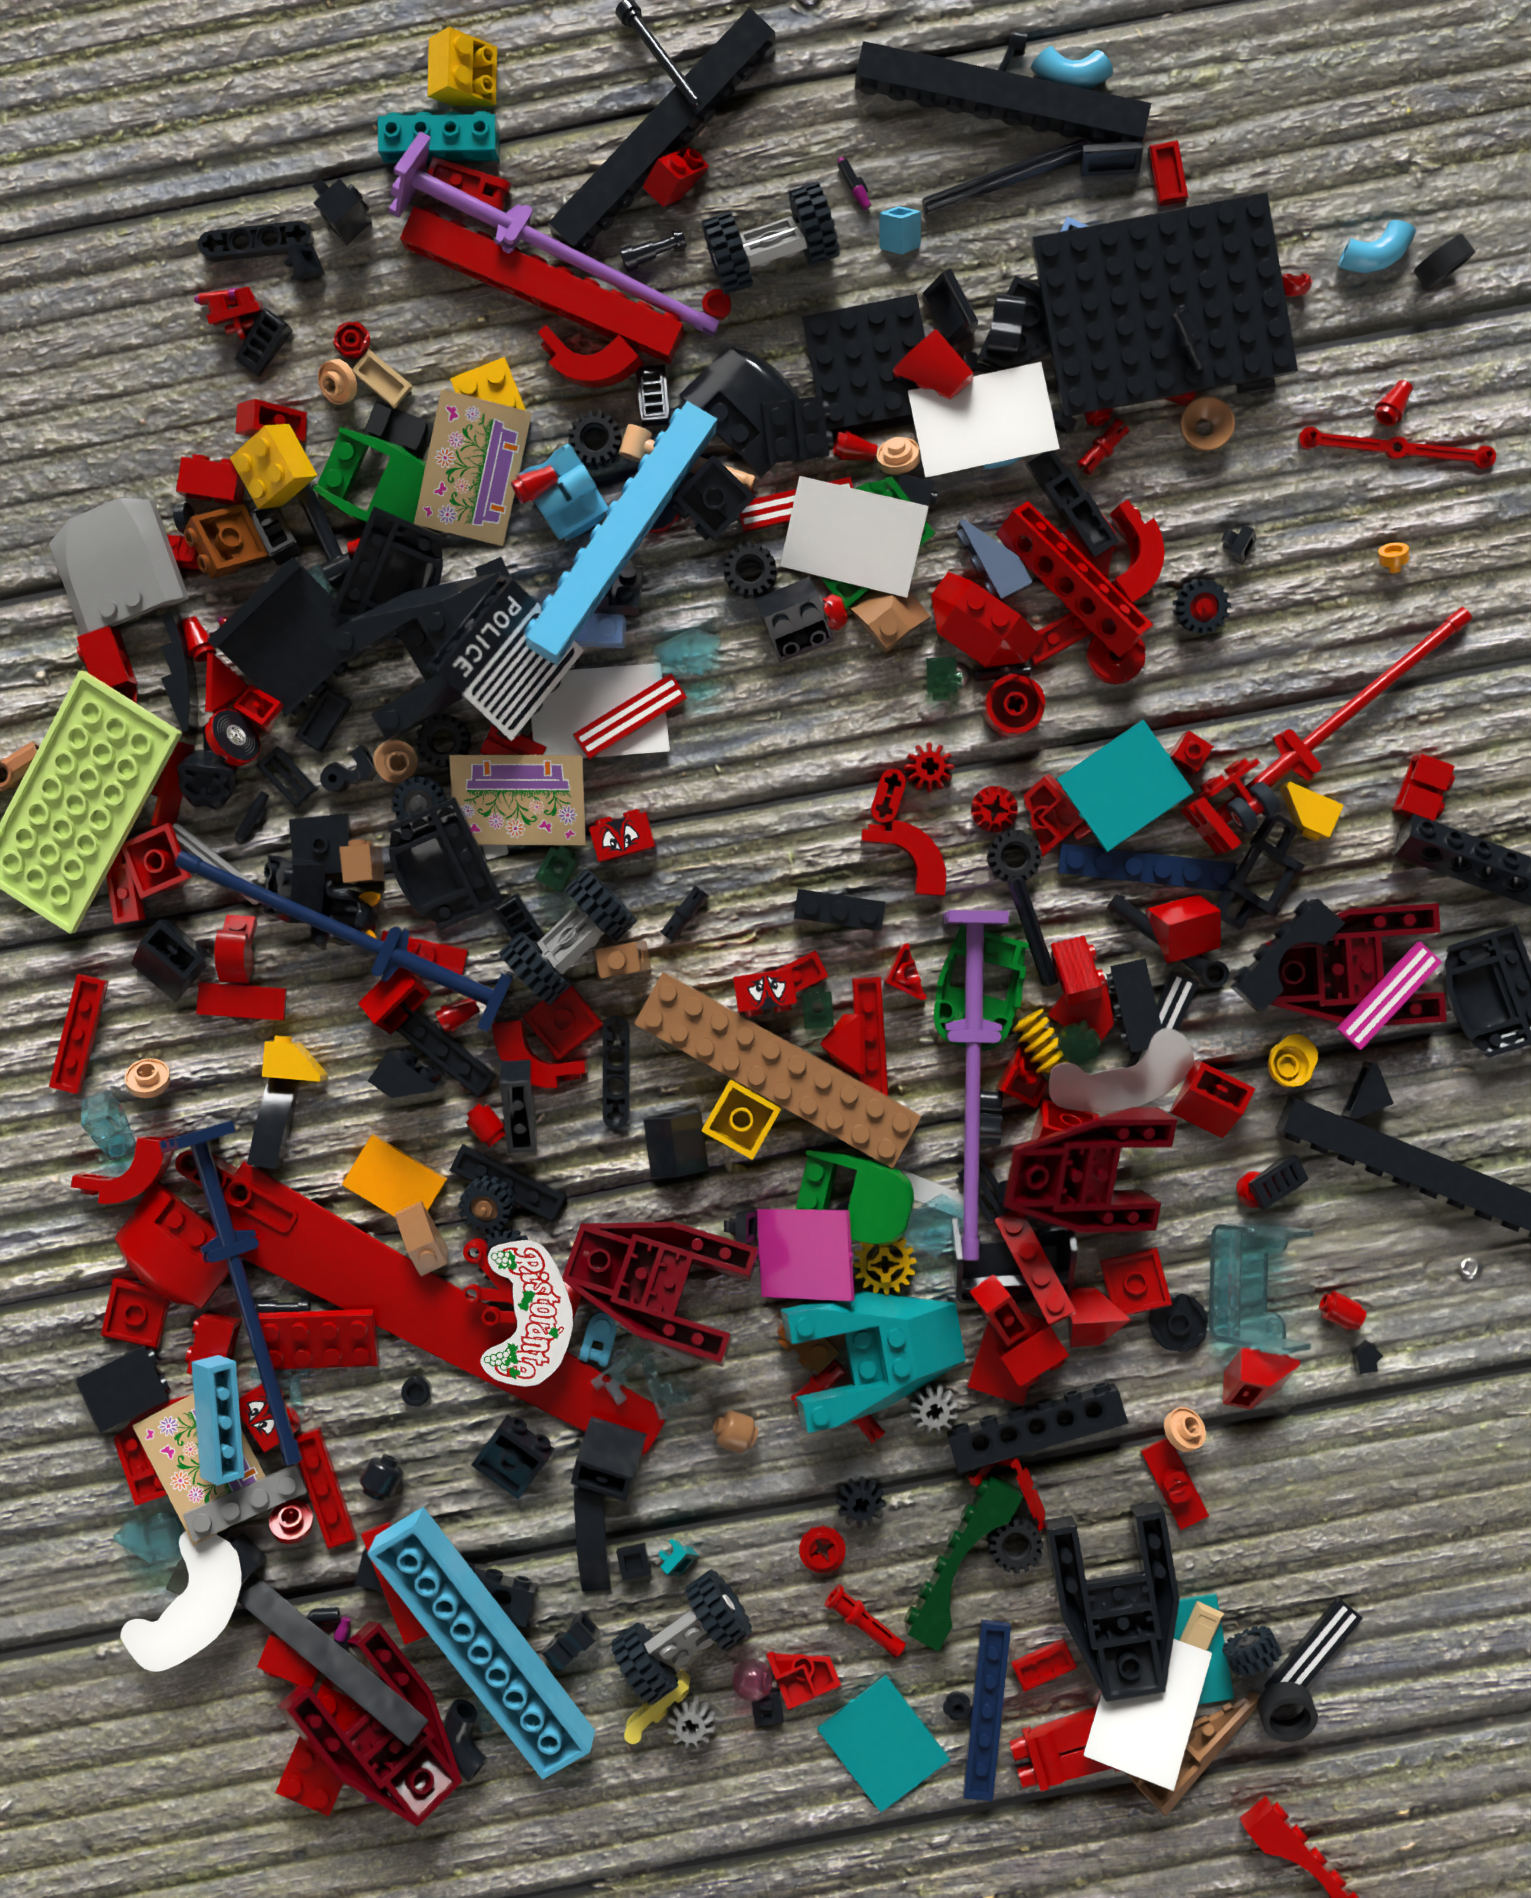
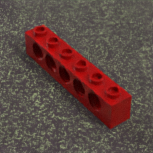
(1038, 541)

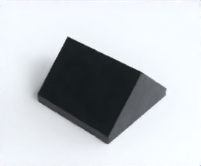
(676, 1145)

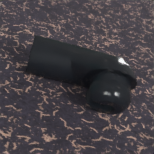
(324, 1615)

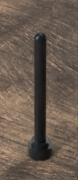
(630, 15)

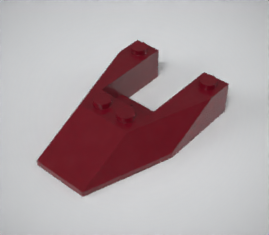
(1337, 976)
(1073, 1173)
(640, 1274)
(367, 1753)

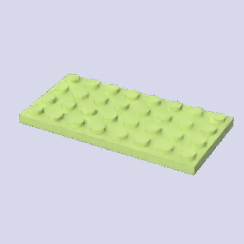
(80, 800)

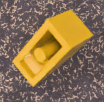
(1311, 811)
(290, 1061)

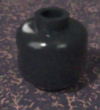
(381, 1477)

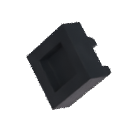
(304, 261)
(1239, 544)
(743, 1226)
(769, 1709)

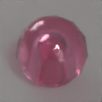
(752, 1680)

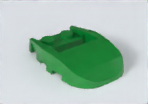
(399, 485)
(951, 1000)
(879, 1197)

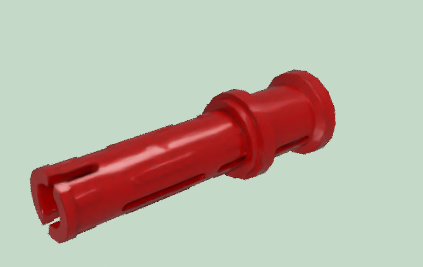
(855, 1613)

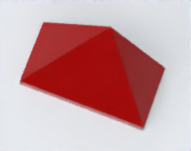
(222, 684)
(259, 708)
(847, 1043)

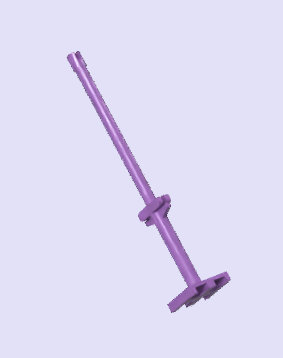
(515, 226)
(973, 1031)

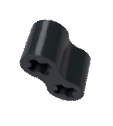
(1006, 323)

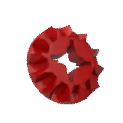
(982, 816)
(817, 1561)

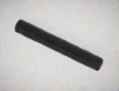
(1032, 931)

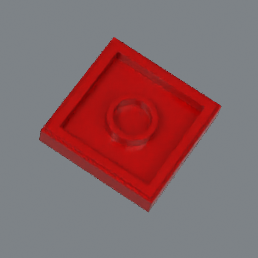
(563, 1023)
(1136, 1281)
(135, 1314)

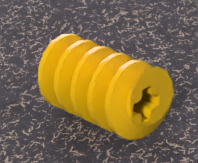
(1040, 1041)

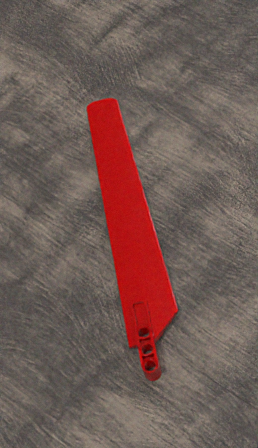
(360, 1272)

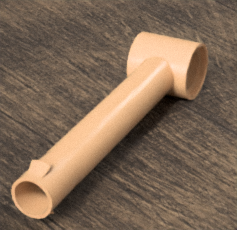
(638, 443)

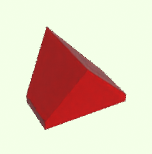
(904, 974)
(1021, 1079)
(1094, 1318)

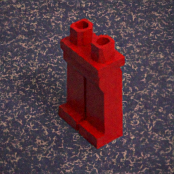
(1056, 1751)

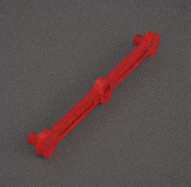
(1482, 457)

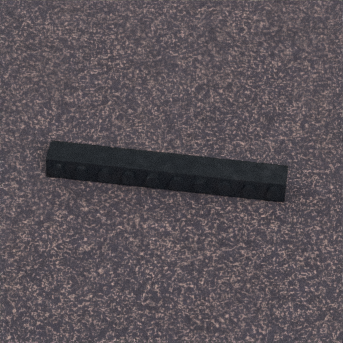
(1000, 95)
(663, 132)
(1406, 1164)

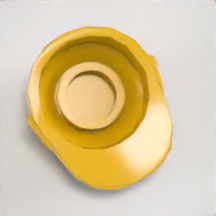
(1292, 1061)

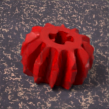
(936, 760)

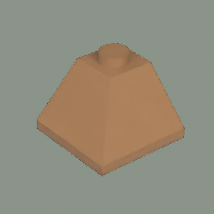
(889, 616)

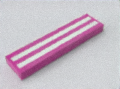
(1389, 995)

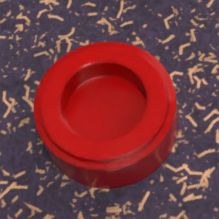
(716, 304)

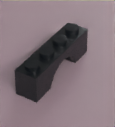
(1260, 981)

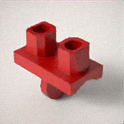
(246, 306)

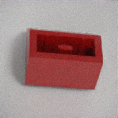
(1211, 1099)
(1255, 1377)

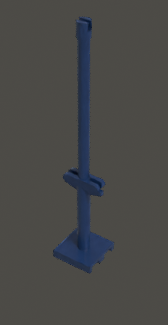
(391, 952)
(229, 1246)

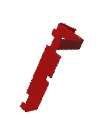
(1025, 1483)

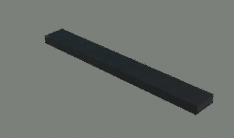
(332, 1660)

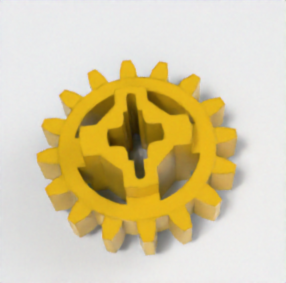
(898, 1261)

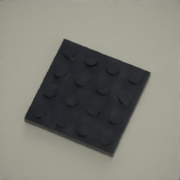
(855, 357)

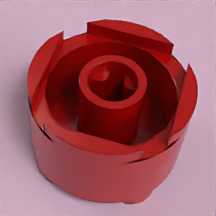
(1018, 689)

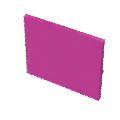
(805, 1254)

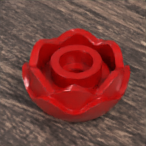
(1296, 284)
(349, 331)
(836, 612)
(1244, 1193)

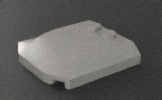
(117, 563)

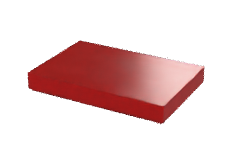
(989, 1370)

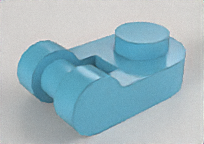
(599, 1329)

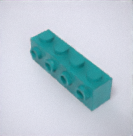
(452, 136)

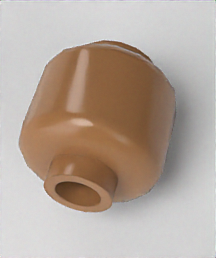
(735, 1431)

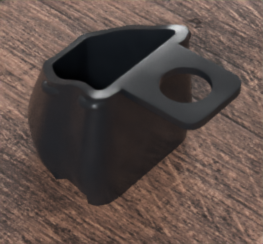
(206, 778)

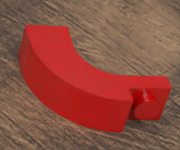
(596, 370)
(1145, 548)
(927, 859)
(512, 1045)
(146, 1169)

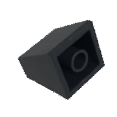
(122, 1387)

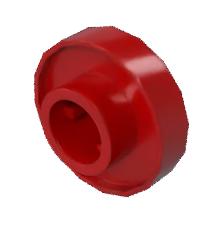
(291, 1521)

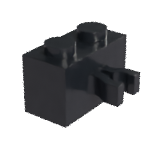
(342, 209)

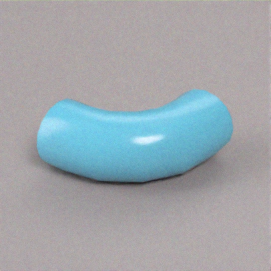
(1079, 73)
(1378, 254)

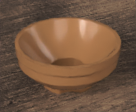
(1210, 410)

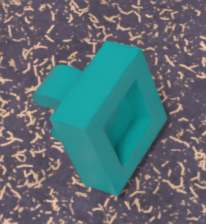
(679, 1560)

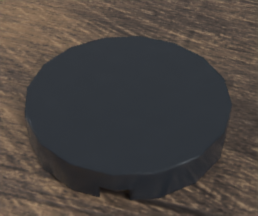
(1179, 1325)

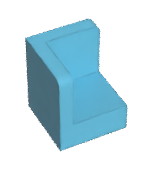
(900, 230)

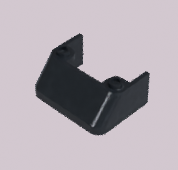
(996, 1259)

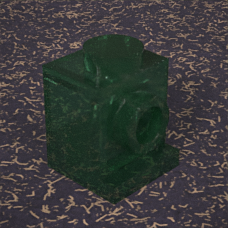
(547, 874)
(811, 1018)

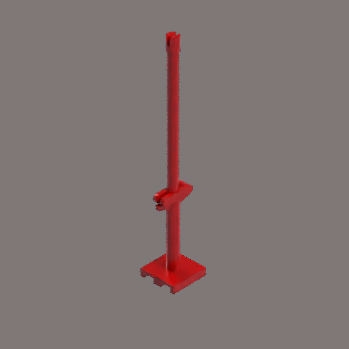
(1297, 753)

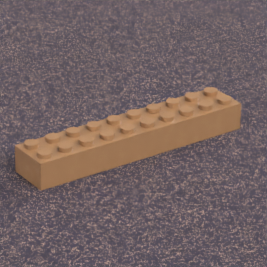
(778, 1069)

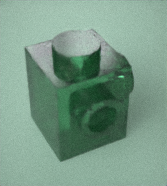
(941, 678)
(1079, 1042)

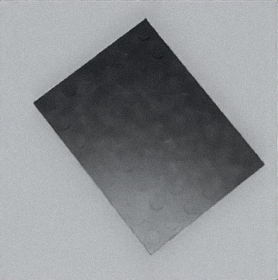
(1119, 281)

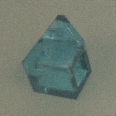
(690, 649)
(107, 1125)
(152, 1539)

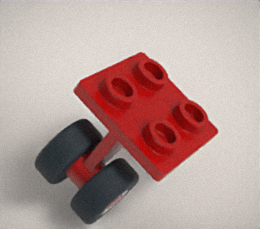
(1247, 804)

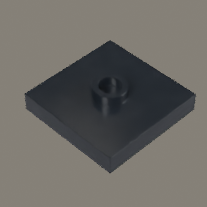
(320, 839)

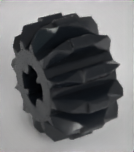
(866, 1492)

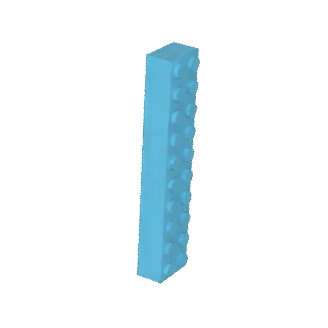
(482, 1643)

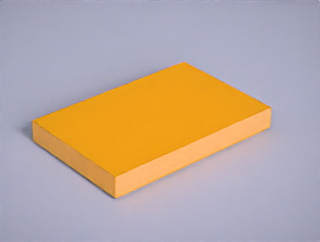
(392, 1177)

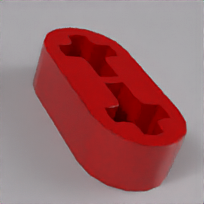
(895, 798)

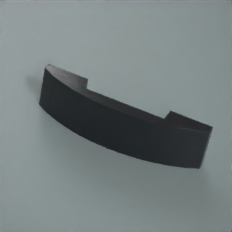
(591, 1540)

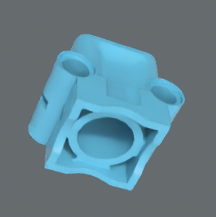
(573, 501)

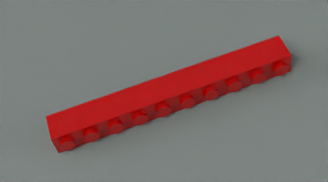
(542, 284)

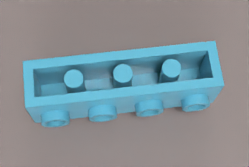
(218, 1419)

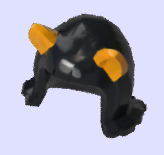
(349, 908)

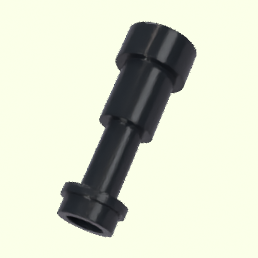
(647, 251)
(267, 1306)

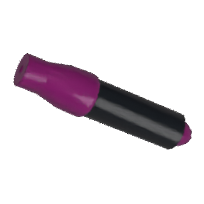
(855, 183)
(342, 1632)

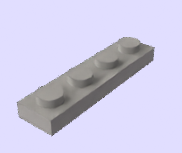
(245, 1502)

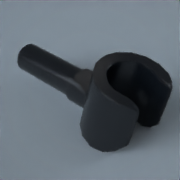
(1016, 42)
(970, 359)

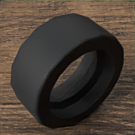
(1444, 261)
(1294, 1728)

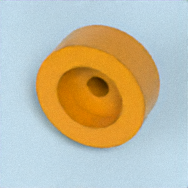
(1394, 556)

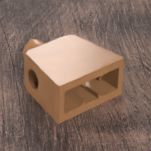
(621, 959)

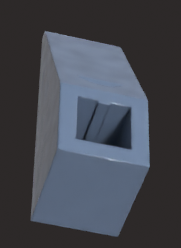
(999, 566)

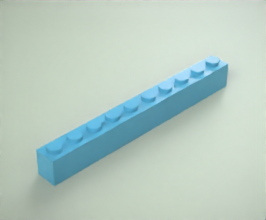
(621, 533)

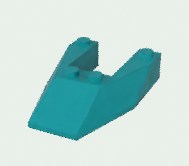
(890, 1346)

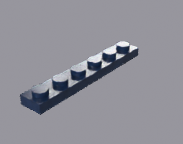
(1145, 867)
(986, 1710)

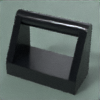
(950, 308)

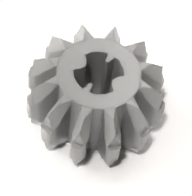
(923, 1413)
(698, 1715)

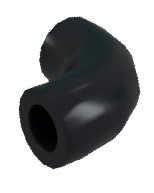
(458, 1728)

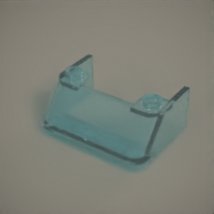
(1240, 1286)

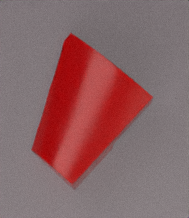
(935, 367)
(1051, 813)
(803, 1677)

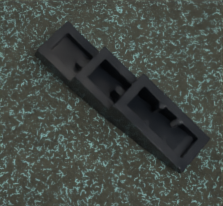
(1072, 503)
(182, 682)

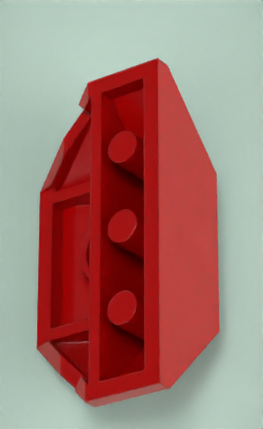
(981, 624)

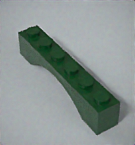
(991, 1508)

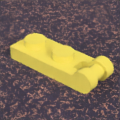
(647, 1713)

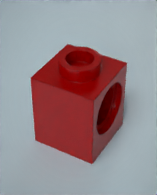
(1190, 752)

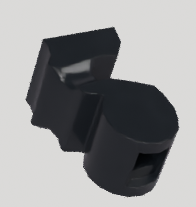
(338, 777)
(990, 1117)
(567, 1645)

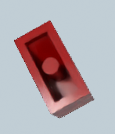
(256, 413)

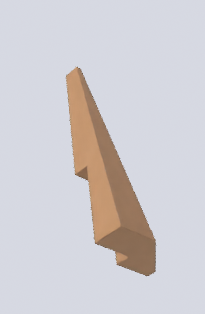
(1204, 1743)

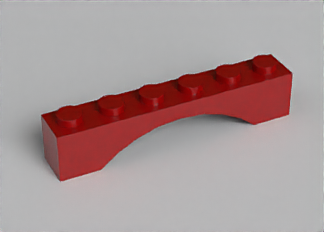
(1275, 1836)

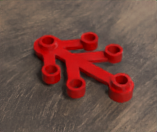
(502, 1294)

